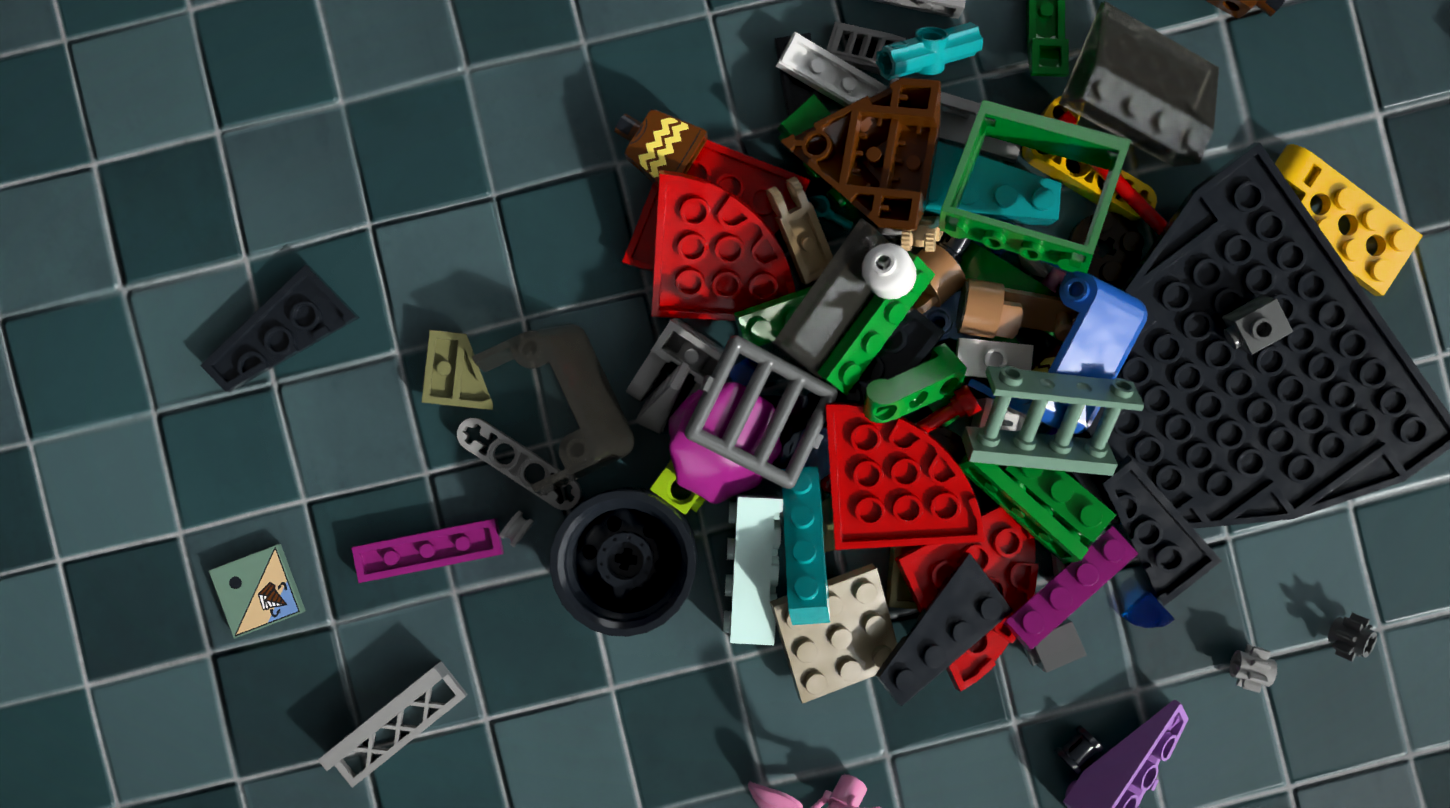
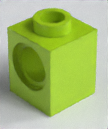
(662, 488)

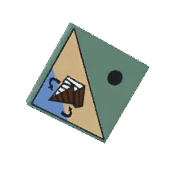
(257, 591)

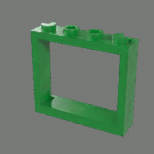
(1046, 136)

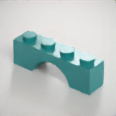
(805, 550)

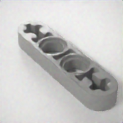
(522, 459)

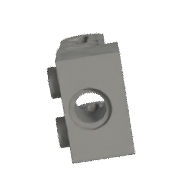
(676, 344)

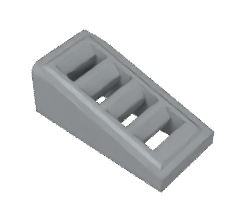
(868, 36)
(663, 400)

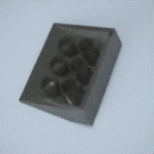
(1144, 88)

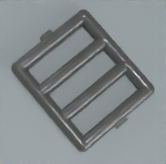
(726, 446)

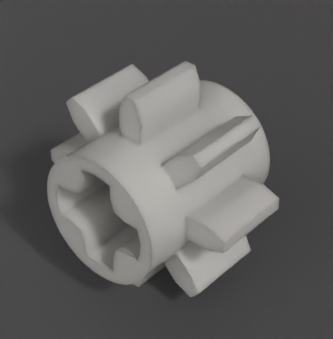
(1253, 668)

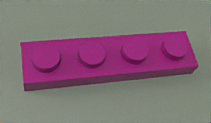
(427, 550)
(1070, 589)

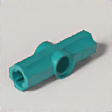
(929, 50)

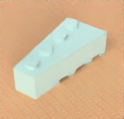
(754, 568)

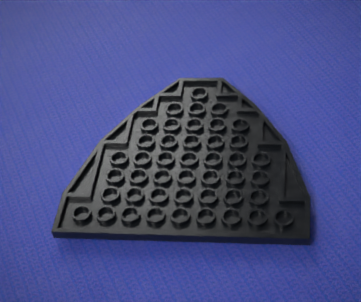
(1274, 429)

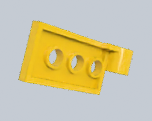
(1367, 218)

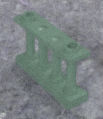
(1054, 451)

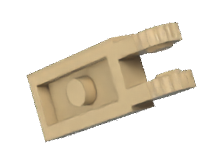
(801, 231)
(924, 236)

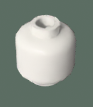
(889, 271)

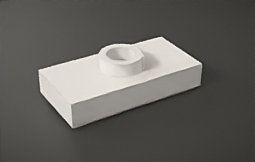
(979, 354)

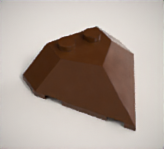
(879, 151)

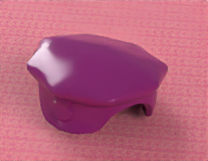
(706, 471)

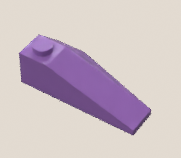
(1131, 766)

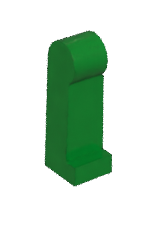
(915, 387)

